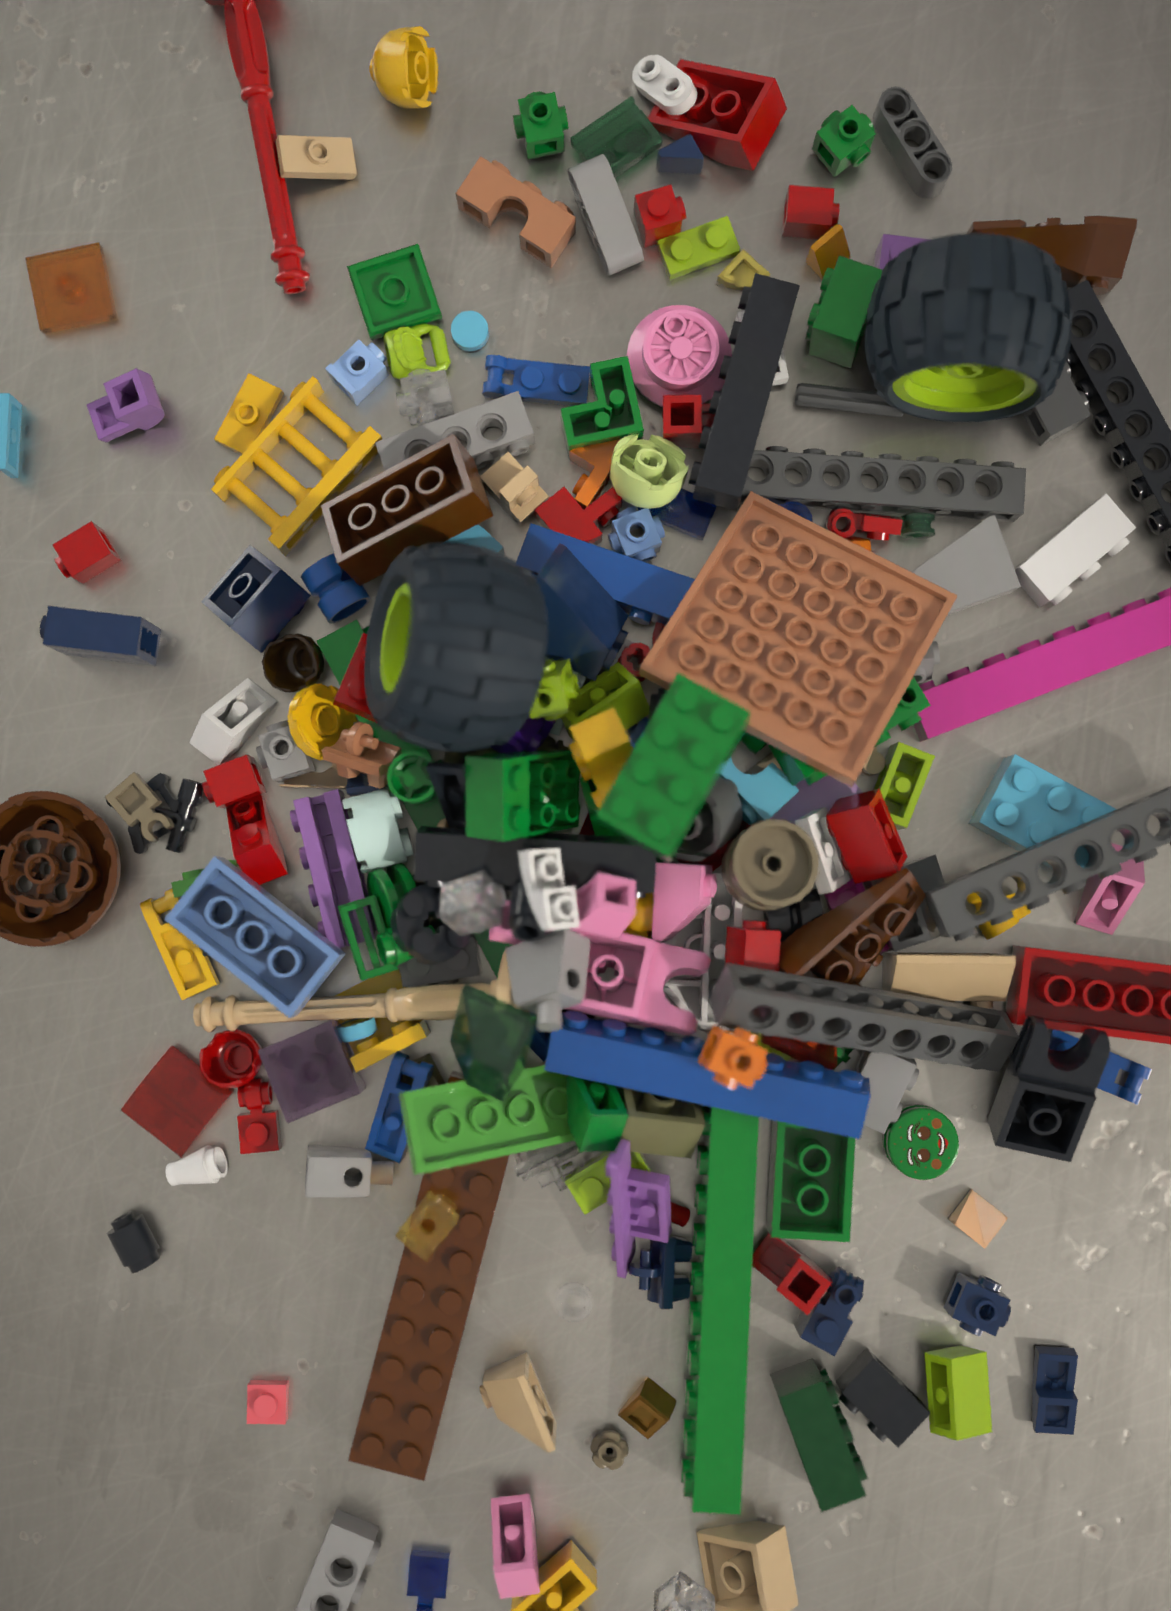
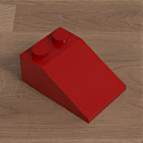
(731, 114)

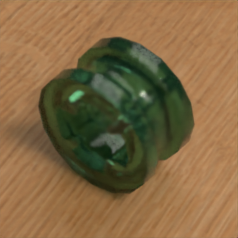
(918, 525)

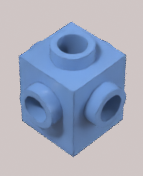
(640, 548)

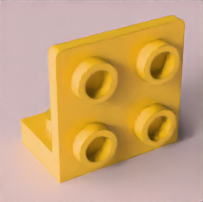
(390, 1035)

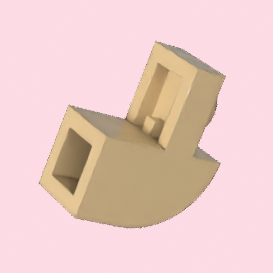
(514, 487)

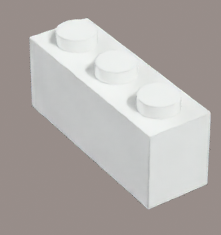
(1075, 552)

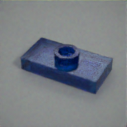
(686, 514)

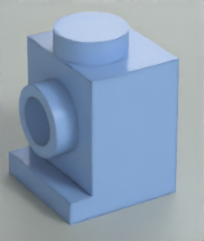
(361, 383)

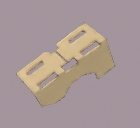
(328, 779)

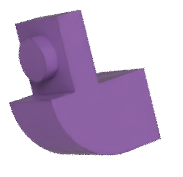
(129, 405)

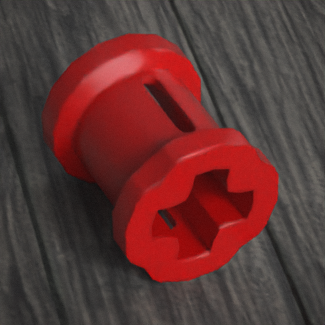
(635, 650)

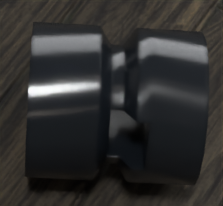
(794, 915)

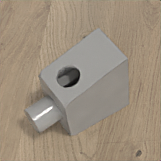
(549, 975)
(327, 1167)

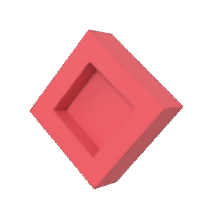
(267, 1401)

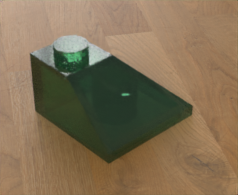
(490, 1041)

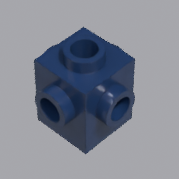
(978, 1304)

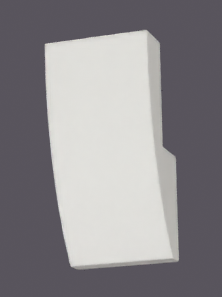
(544, 884)

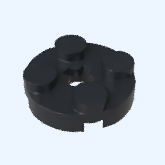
(419, 941)

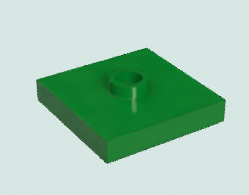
(394, 291)

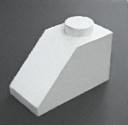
(231, 721)

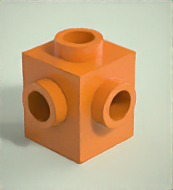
(733, 1057)

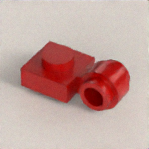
(876, 525)
(260, 1128)

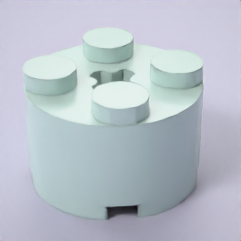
(376, 830)

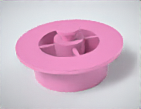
(678, 353)

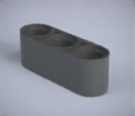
(914, 126)

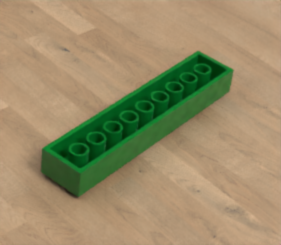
(720, 1312)

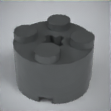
(714, 824)

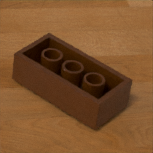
(404, 507)

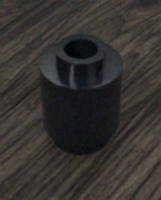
(521, 916)
(133, 1242)

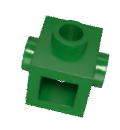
(541, 124)
(844, 140)

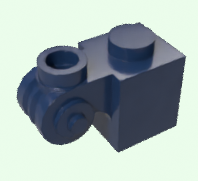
(830, 1317)

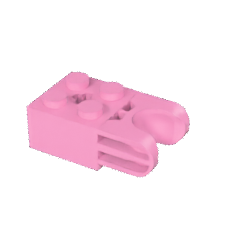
(638, 990)

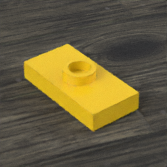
(248, 414)

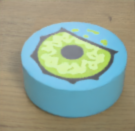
(357, 1029)

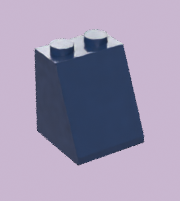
(581, 615)

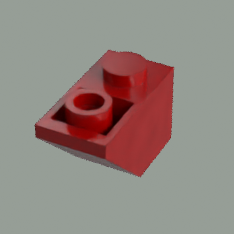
(255, 840)

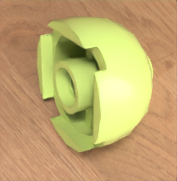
(647, 471)

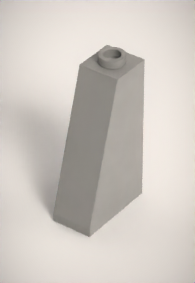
(973, 567)

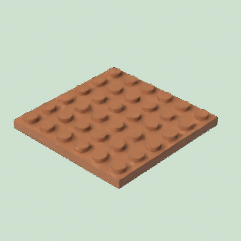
(802, 635)

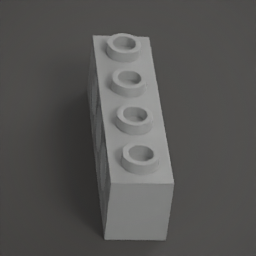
(468, 425)
(349, 1539)

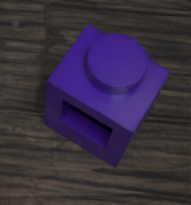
(529, 736)

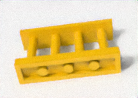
(335, 474)

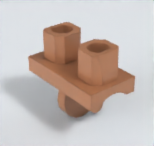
(361, 752)

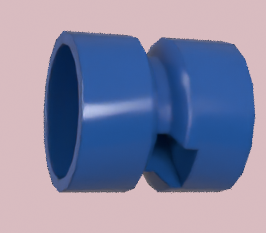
(337, 590)

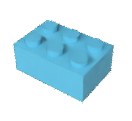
(1032, 806)

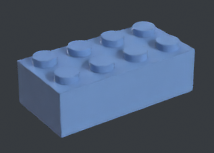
(255, 936)

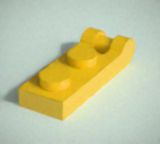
(183, 958)

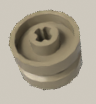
(774, 842)

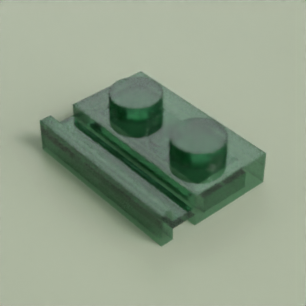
(620, 135)

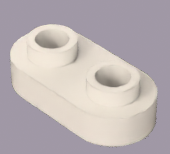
(656, 81)

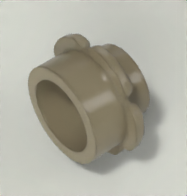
(606, 1440)

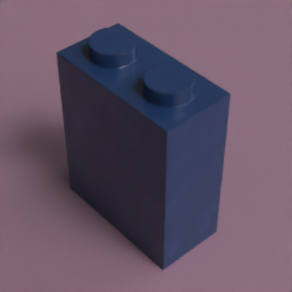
(100, 635)

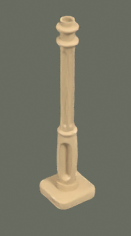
(406, 1004)

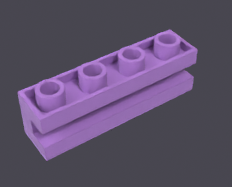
(332, 864)

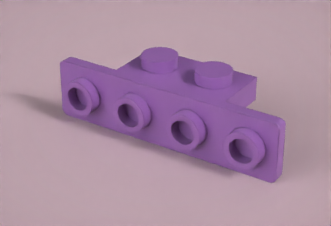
(639, 1206)

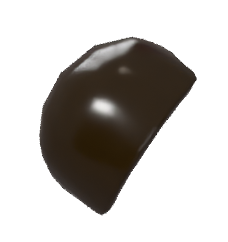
(293, 662)

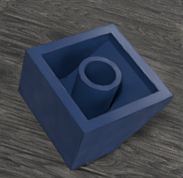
(256, 598)

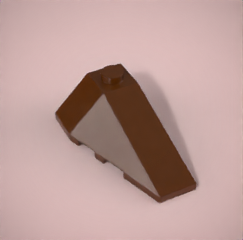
(1082, 251)

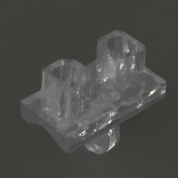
(533, 1163)

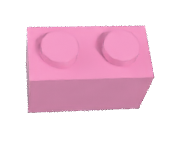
(514, 1546)

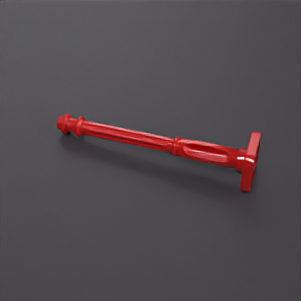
(252, 70)

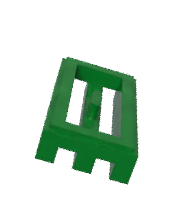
(358, 906)

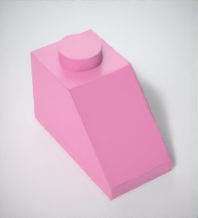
(680, 896)
(1109, 898)

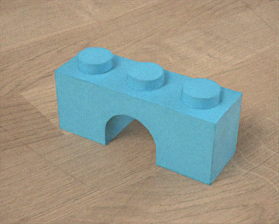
(760, 793)

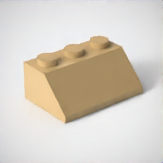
(949, 976)

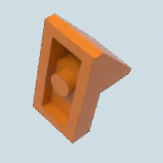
(597, 461)

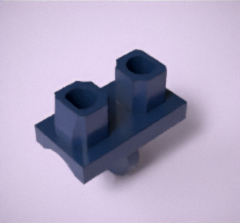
(657, 1271)

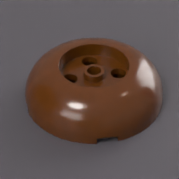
(91, 879)

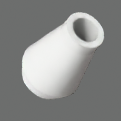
(199, 1167)

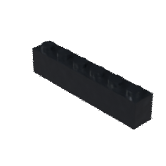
(745, 391)
(448, 854)

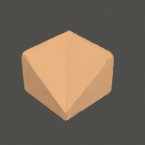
(978, 1218)

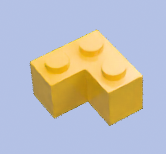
(600, 751)
(563, 1583)

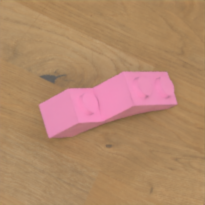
(603, 906)

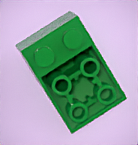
(521, 794)

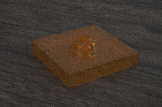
(71, 288)

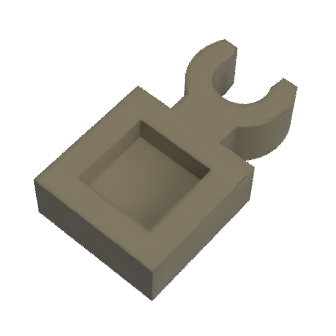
(136, 804)

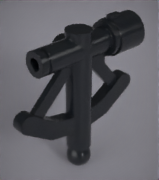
(181, 813)

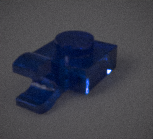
(428, 1577)

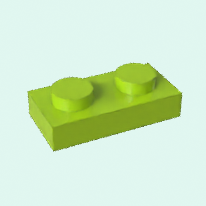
(698, 247)

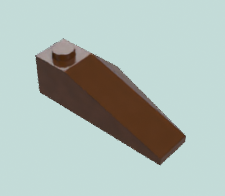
(852, 935)

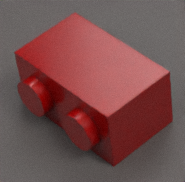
(866, 836)

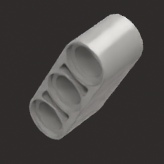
(605, 214)

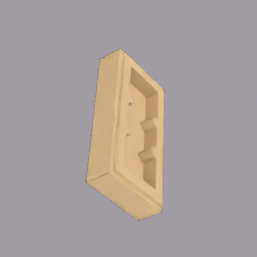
(315, 157)

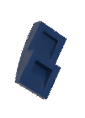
(1053, 1390)

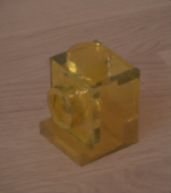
(415, 1236)

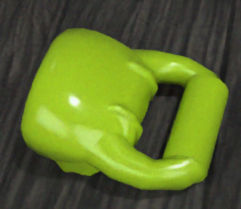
(406, 353)

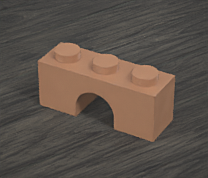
(492, 191)

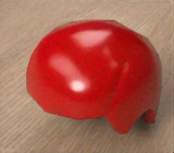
(230, 1059)

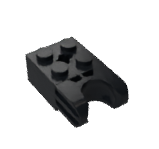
(1047, 1092)

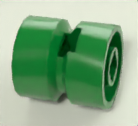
(410, 779)

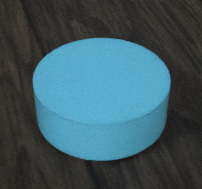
(469, 331)

